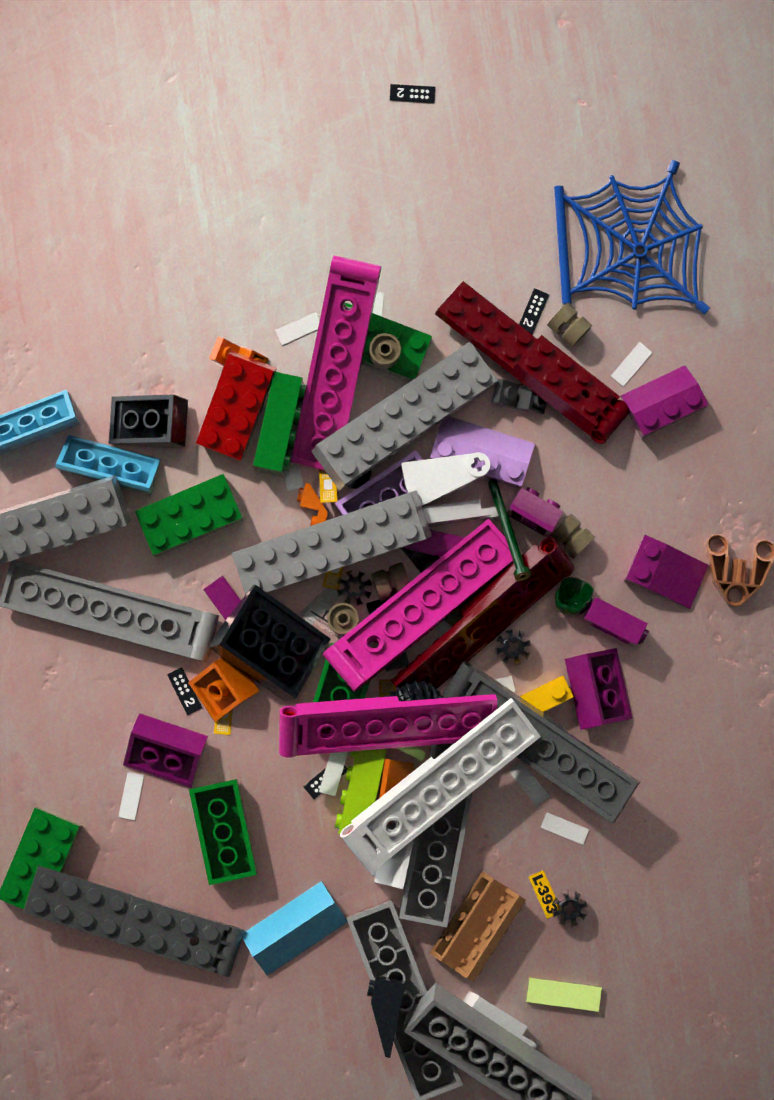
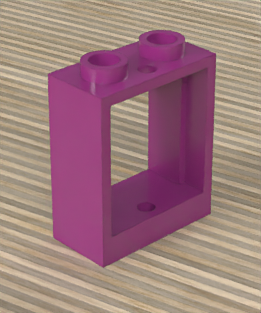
(615, 622)

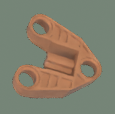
(718, 568)

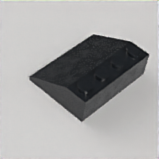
(270, 643)

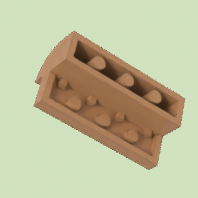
(477, 926)

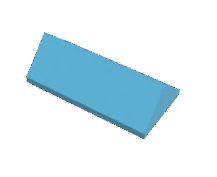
(36, 421)
(101, 461)
(294, 928)

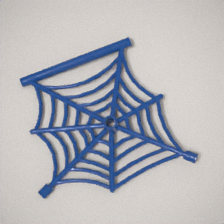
(566, 290)

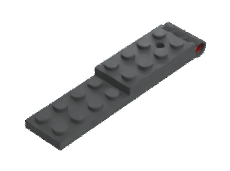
(557, 752)
(133, 921)

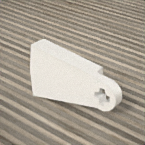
(442, 475)
(458, 512)
(499, 1017)

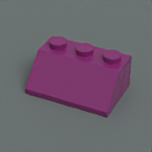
(664, 401)
(598, 688)
(165, 750)

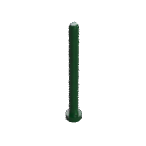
(521, 572)

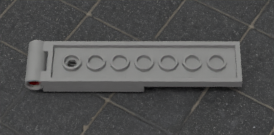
(108, 610)

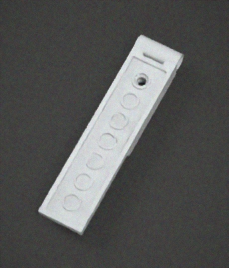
(438, 786)

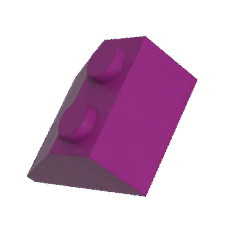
(535, 512)
(666, 571)

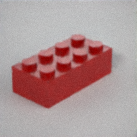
(236, 405)

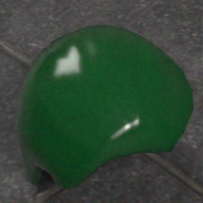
(573, 596)

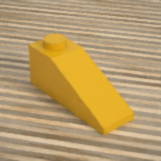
(549, 694)

